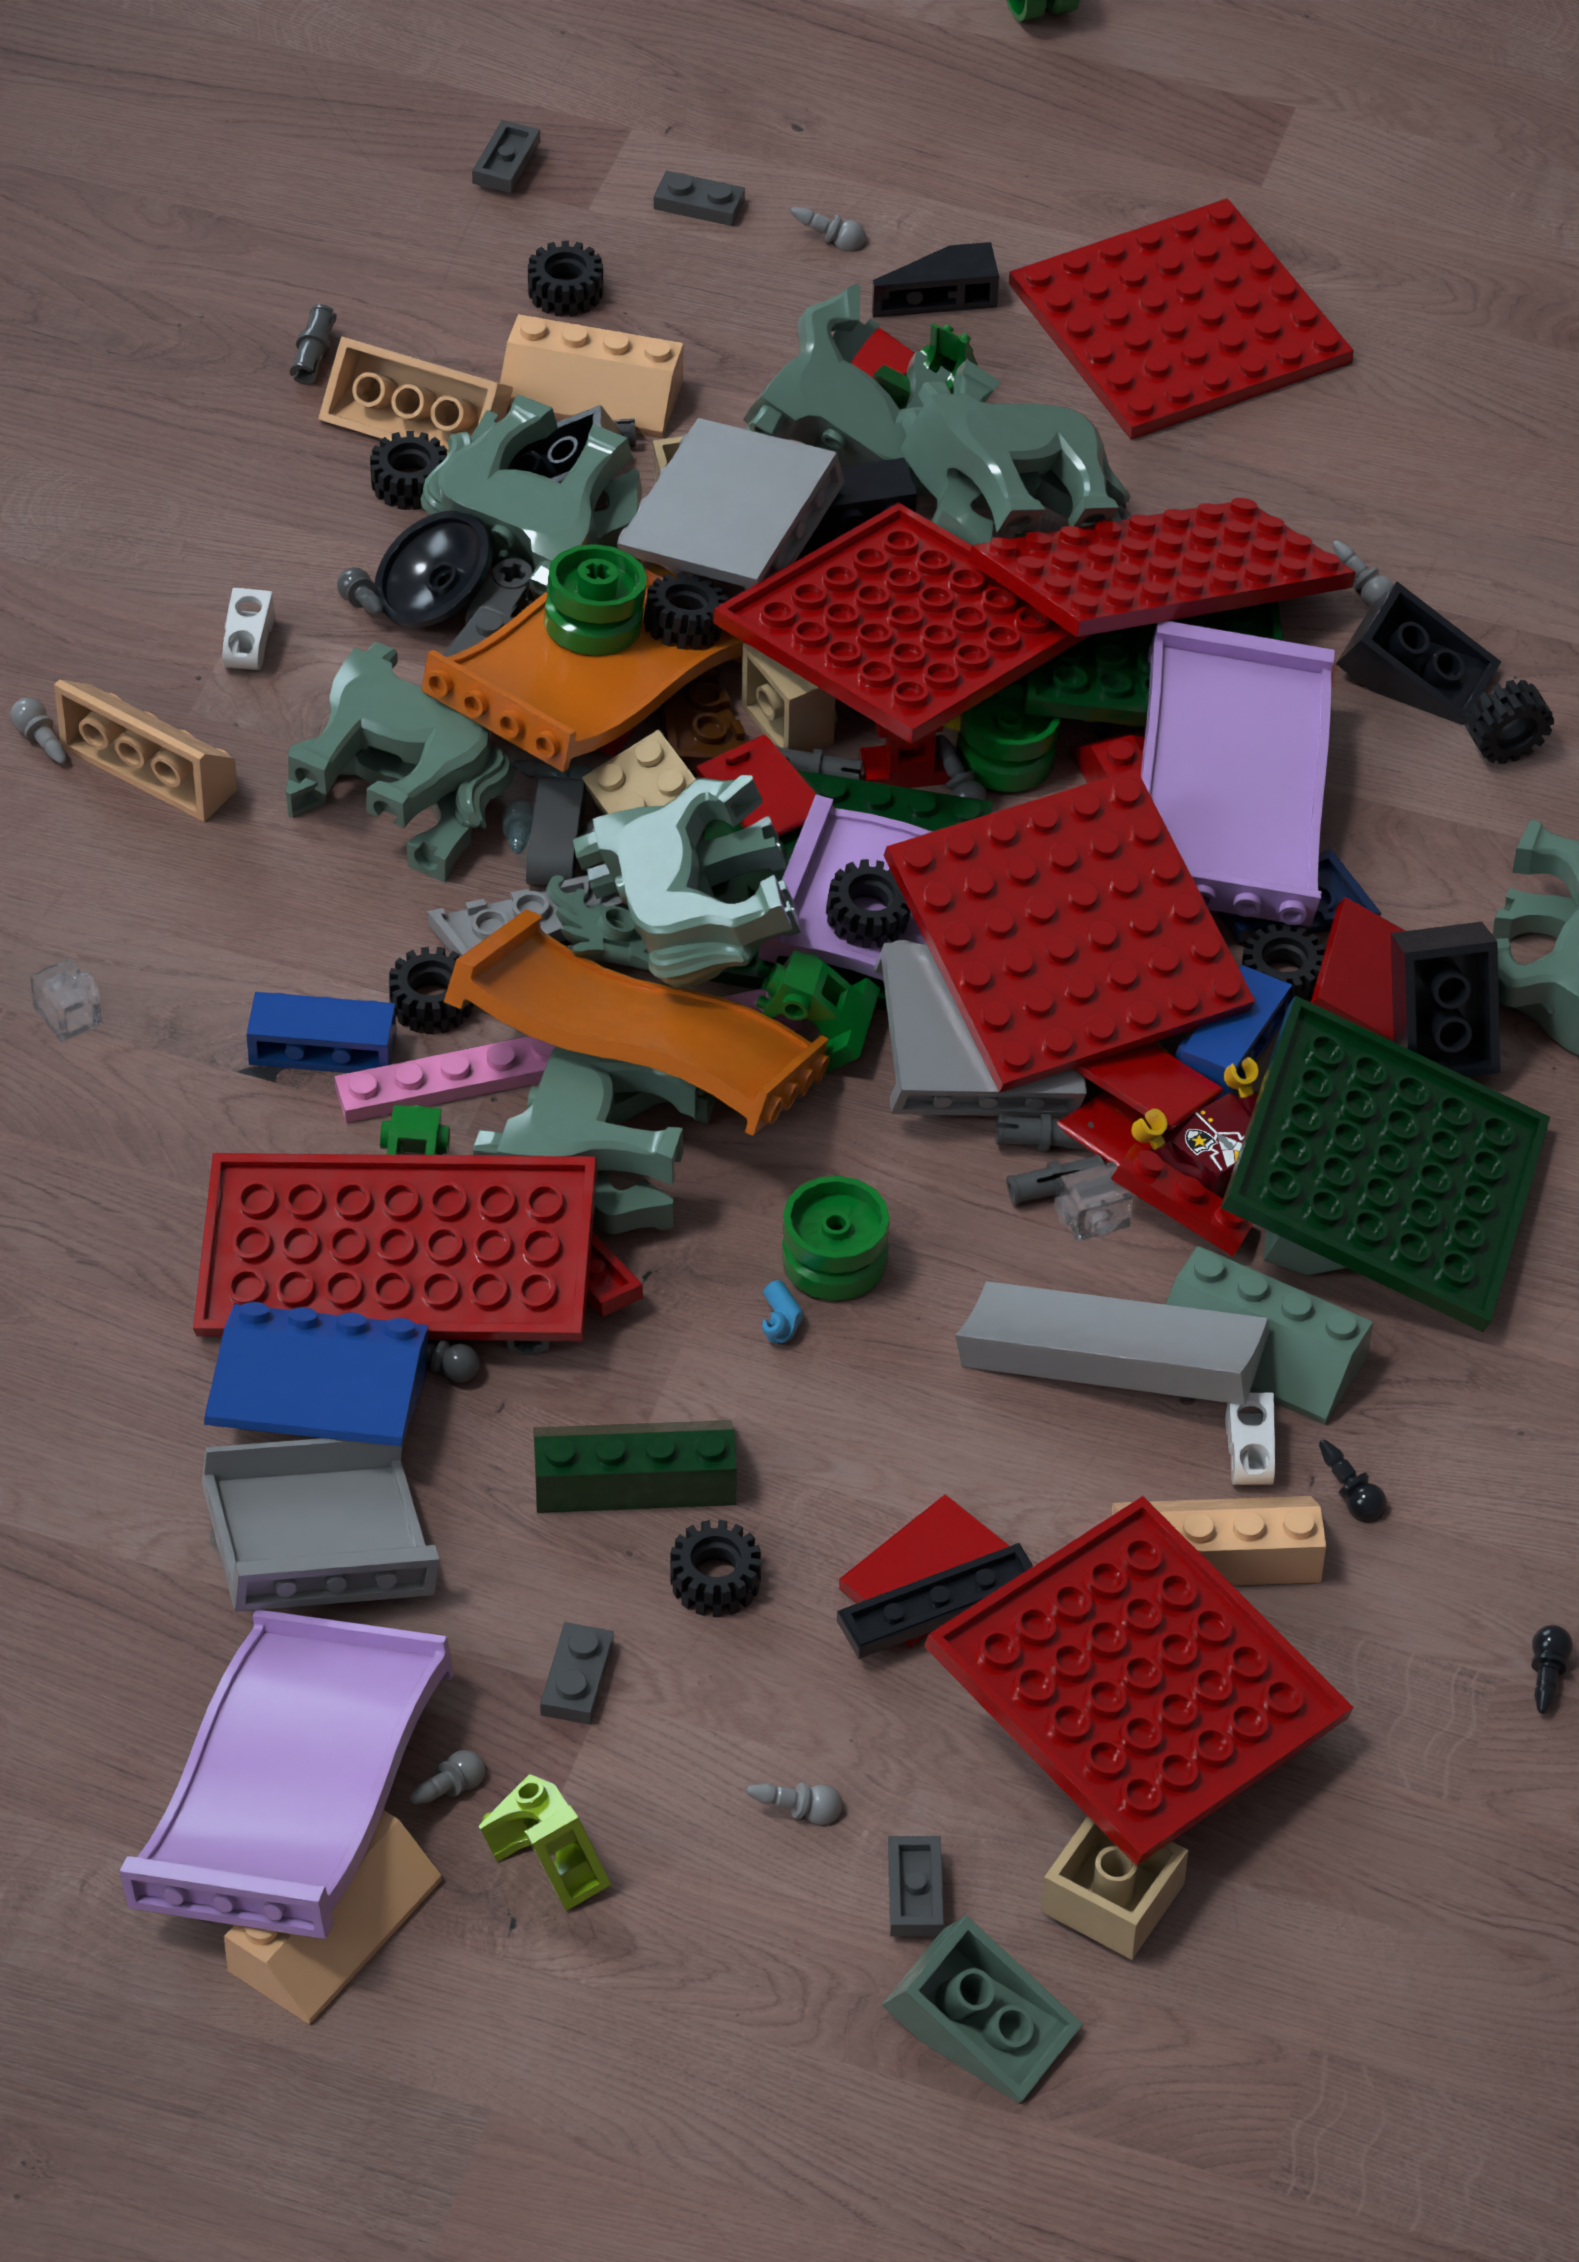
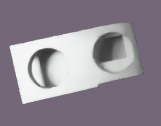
(247, 630)
(1252, 1441)

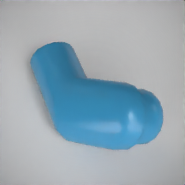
(786, 1313)

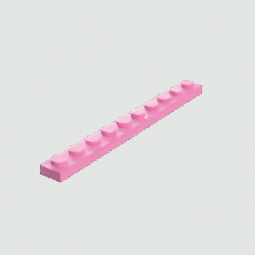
(463, 1073)

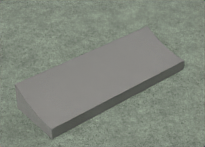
(1113, 1342)

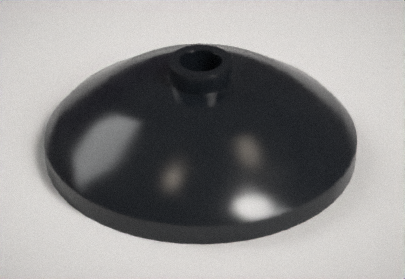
(434, 569)

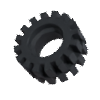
(565, 294)
(401, 454)
(683, 611)
(1509, 721)
(864, 923)
(1287, 948)
(419, 1008)
(715, 1545)

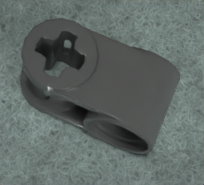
(505, 589)

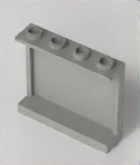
(733, 504)
(936, 1056)
(315, 1524)

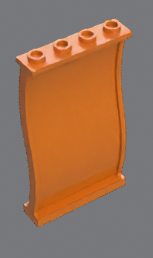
(560, 699)
(592, 1010)

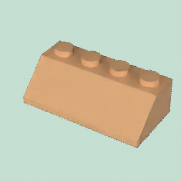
(589, 367)
(395, 393)
(143, 750)
(1253, 1537)
(310, 1971)

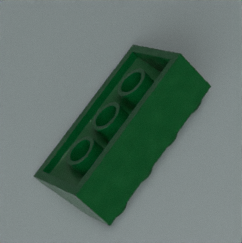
(635, 1466)

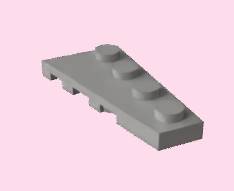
(469, 927)

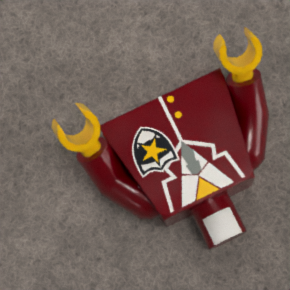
(1209, 1139)

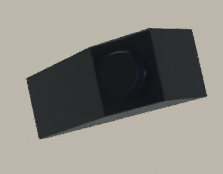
(940, 282)

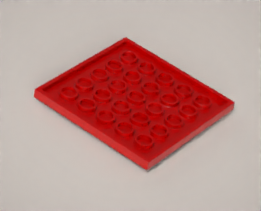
(1180, 318)
(896, 624)
(1068, 929)
(1138, 1679)

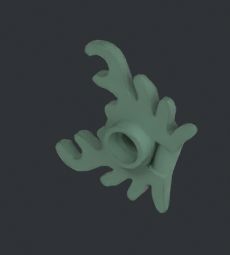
(598, 931)

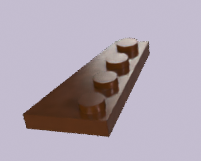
(700, 721)

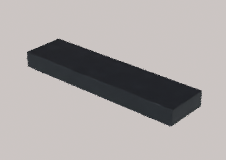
(928, 1602)

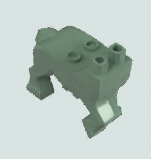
(836, 404)
(1008, 463)
(526, 511)
(409, 750)
(669, 878)
(1549, 985)
(578, 1115)

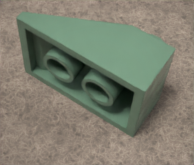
(982, 2010)

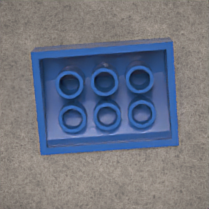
(318, 1374)

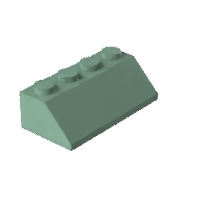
(1311, 1343)

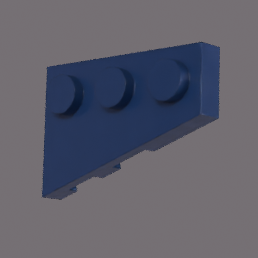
(1333, 882)

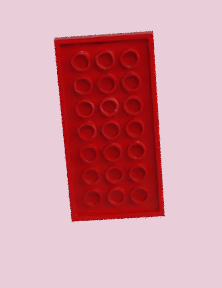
(1161, 566)
(423, 1238)

